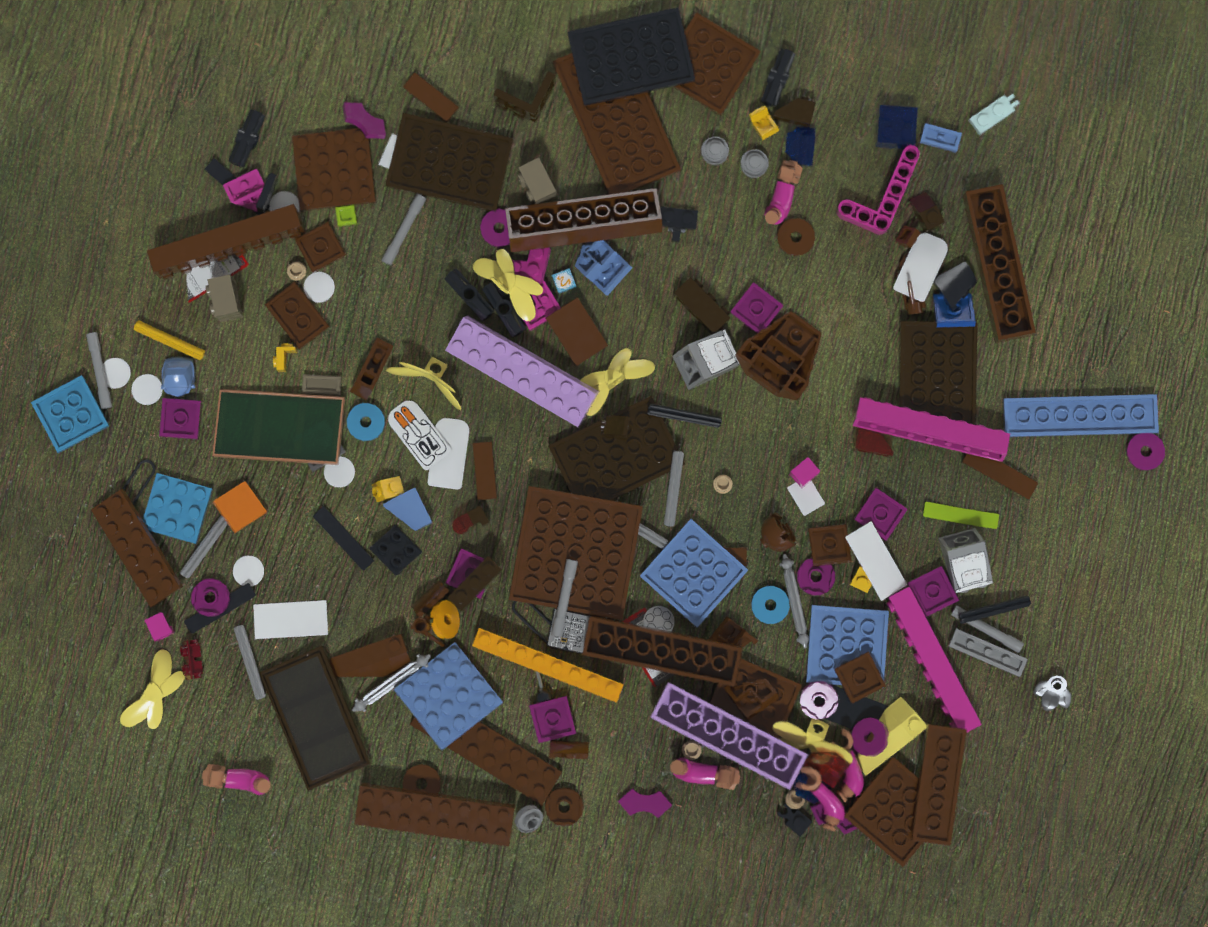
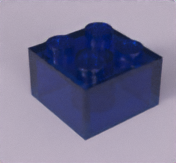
(896, 126)

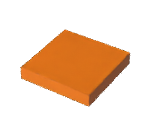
(239, 507)

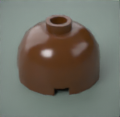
(776, 534)

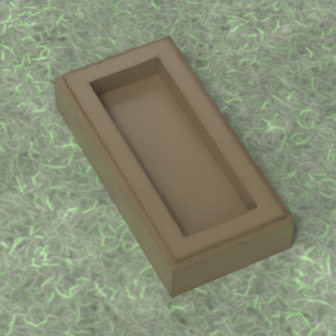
(321, 385)

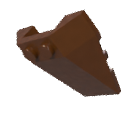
(781, 356)

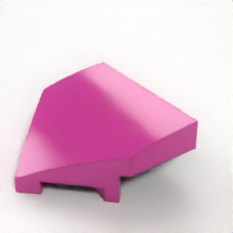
(245, 189)

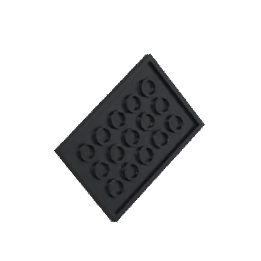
(631, 56)

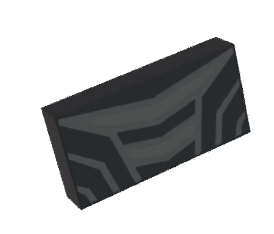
(266, 193)

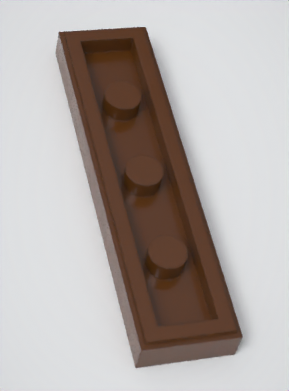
(1002, 474)

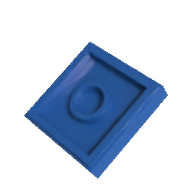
(960, 317)

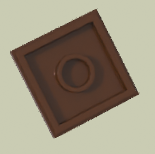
(320, 247)
(829, 545)
(859, 677)

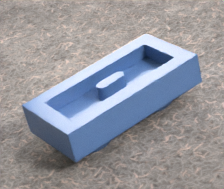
(940, 137)

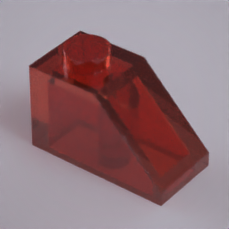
(872, 442)
(828, 765)

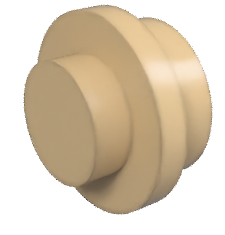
(296, 271)
(722, 484)
(691, 750)
(794, 801)

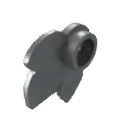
(1053, 696)

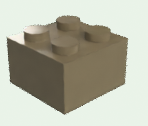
(537, 182)
(224, 298)

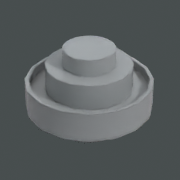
(714, 150)
(754, 163)
(528, 819)

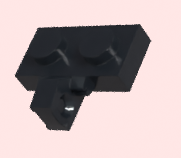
(678, 221)

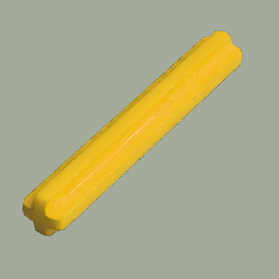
(169, 340)

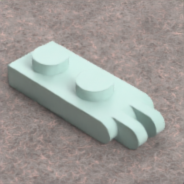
(993, 114)

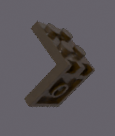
(521, 108)

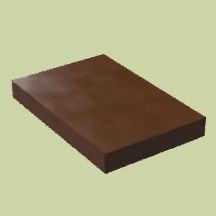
(297, 315)
(576, 331)

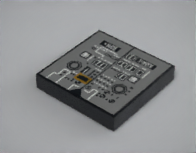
(573, 634)

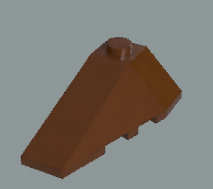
(373, 660)

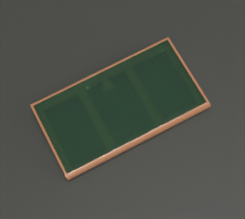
(279, 427)

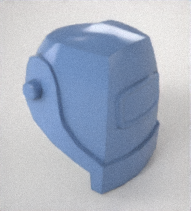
(178, 376)

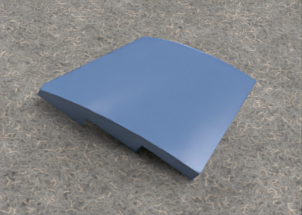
(602, 265)

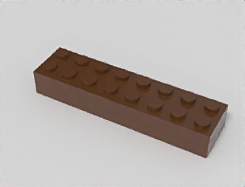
(584, 220)
(226, 241)
(999, 263)
(662, 650)
(435, 814)

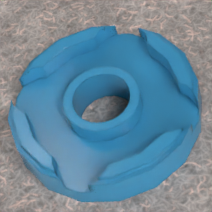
(365, 433)
(775, 594)

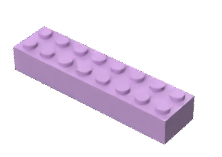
(522, 370)
(728, 735)

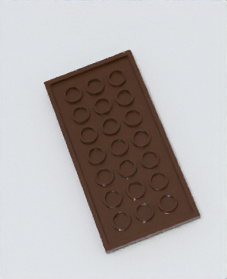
(621, 135)

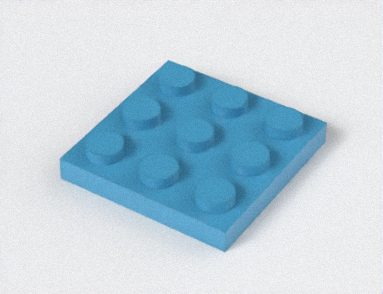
(70, 414)
(177, 508)

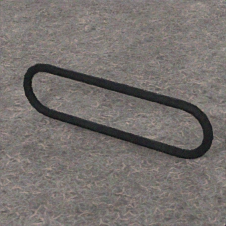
(149, 478)
(513, 608)

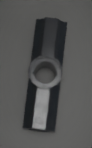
(778, 78)
(247, 138)
(461, 286)
(510, 319)

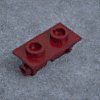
(189, 652)

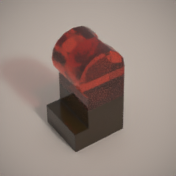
(463, 523)

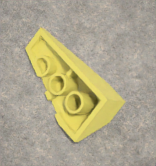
(903, 727)

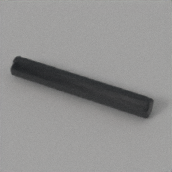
(684, 415)
(994, 609)

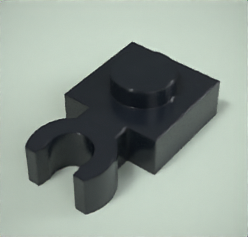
(796, 821)

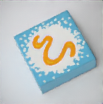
(564, 281)

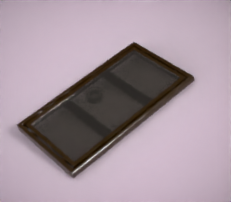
(315, 718)

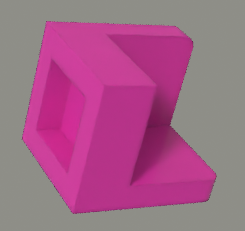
(804, 472)
(159, 627)

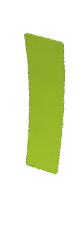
(961, 515)

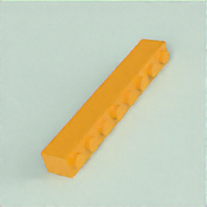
(547, 665)

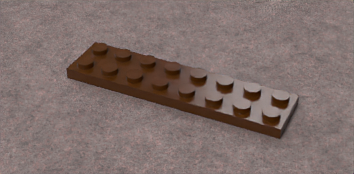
(504, 760)

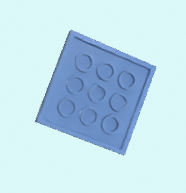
(694, 573)
(842, 635)
(448, 696)

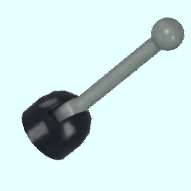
(543, 693)

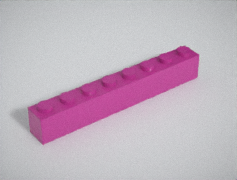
(931, 429)
(933, 659)

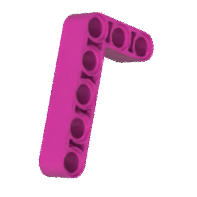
(889, 197)

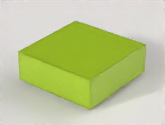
(346, 215)

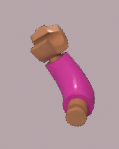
(782, 199)
(700, 773)
(854, 778)
(240, 779)
(831, 804)

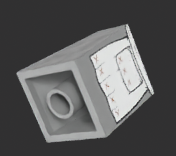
(706, 359)
(966, 560)

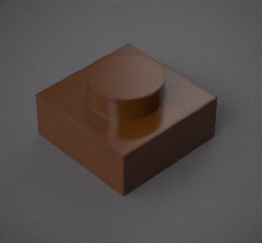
(907, 236)

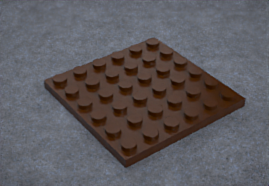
(582, 529)

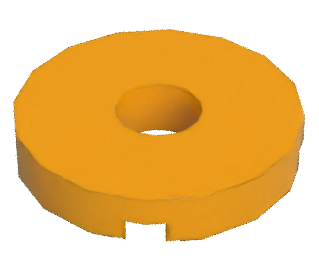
(442, 628)

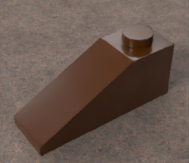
(371, 369)

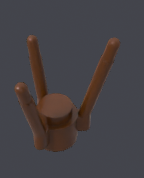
(912, 305)
(423, 626)

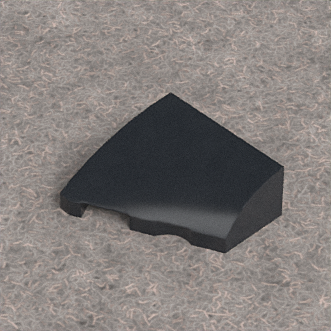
(955, 284)

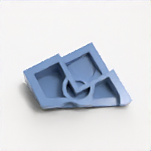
(409, 509)

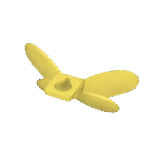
(517, 286)
(411, 370)
(618, 370)
(161, 685)
(815, 742)

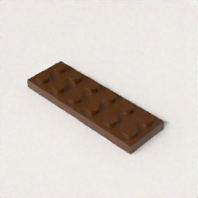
(136, 548)
(938, 784)

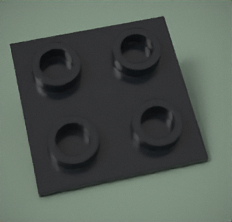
(395, 550)

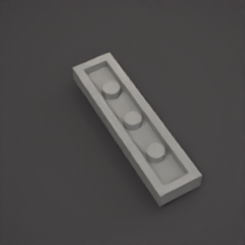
(987, 652)

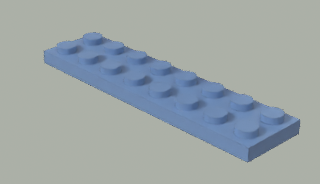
(1080, 415)

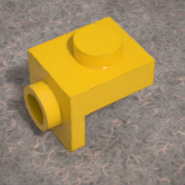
(763, 122)
(279, 360)
(387, 488)
(861, 580)

